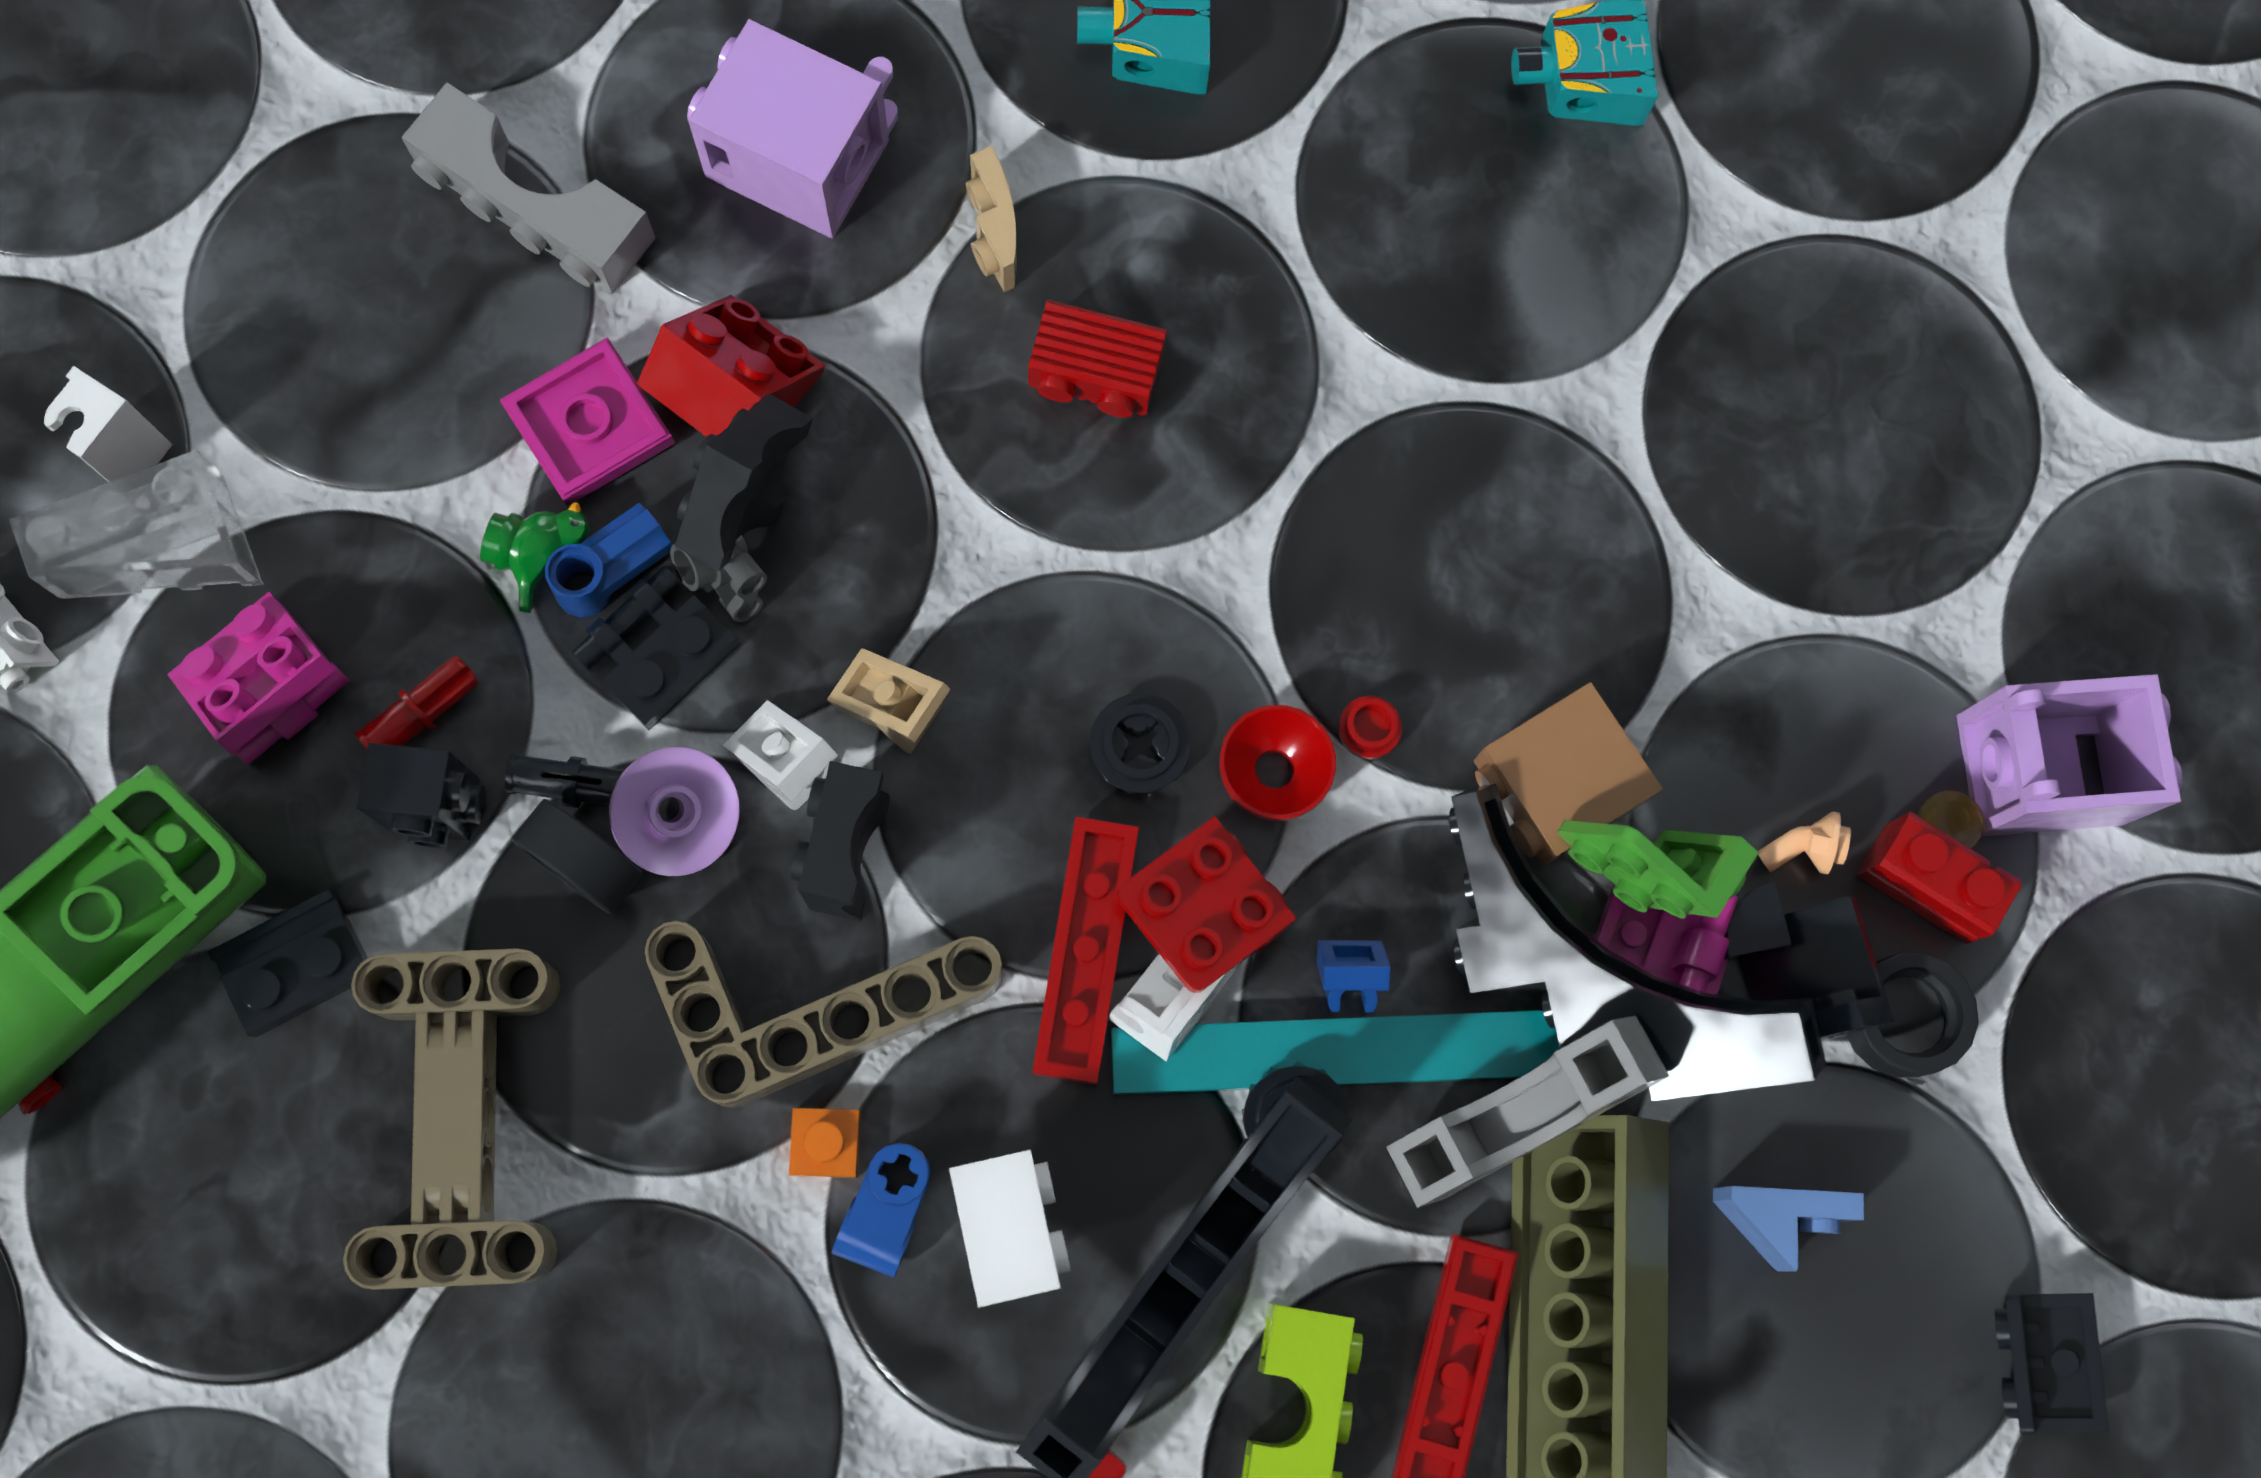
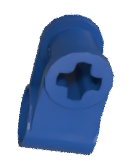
(882, 1220)

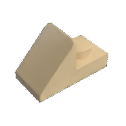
(889, 698)

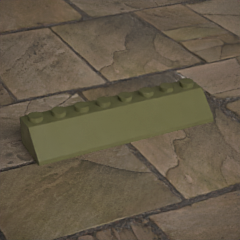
(1590, 1304)

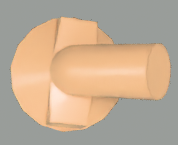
(1823, 842)

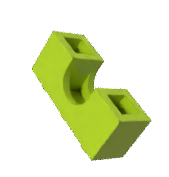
(1316, 1355)

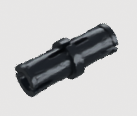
(563, 780)

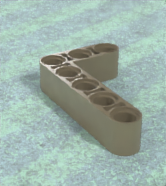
(815, 1020)

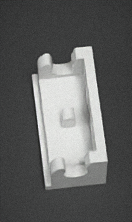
(113, 435)
(1162, 1010)

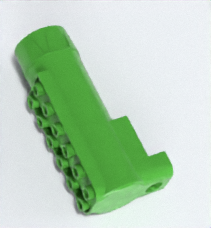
(108, 919)

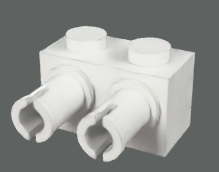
(1007, 1227)

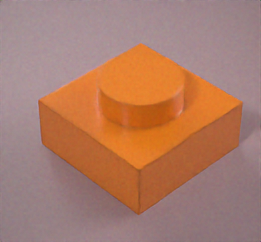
(824, 1143)

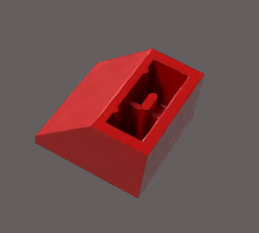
(724, 362)

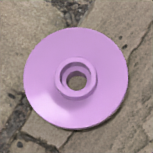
(705, 815)

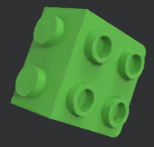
(1675, 874)

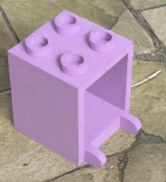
(792, 126)
(2027, 760)

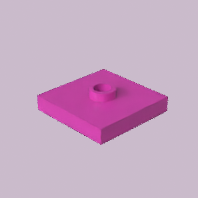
(587, 421)

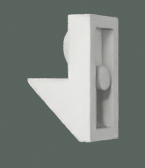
(781, 753)

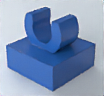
(1353, 966)

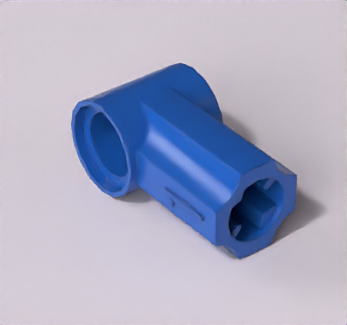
(611, 554)

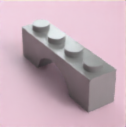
(588, 229)
(1528, 1112)

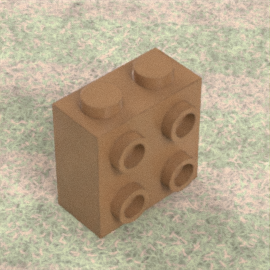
(1565, 767)

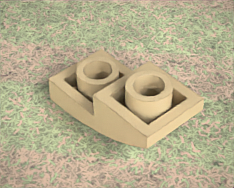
(996, 219)

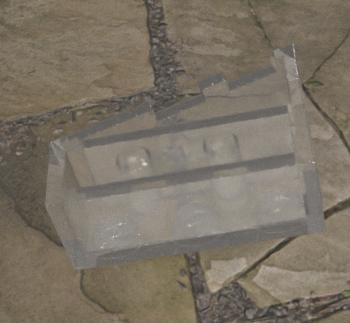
(139, 533)

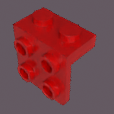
(1205, 906)

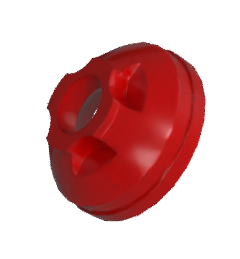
(1286, 733)

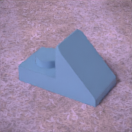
(1771, 1217)

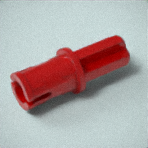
(420, 706)

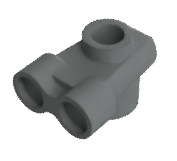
(734, 583)

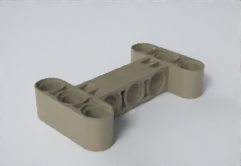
(453, 1118)

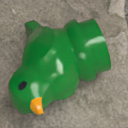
(528, 543)

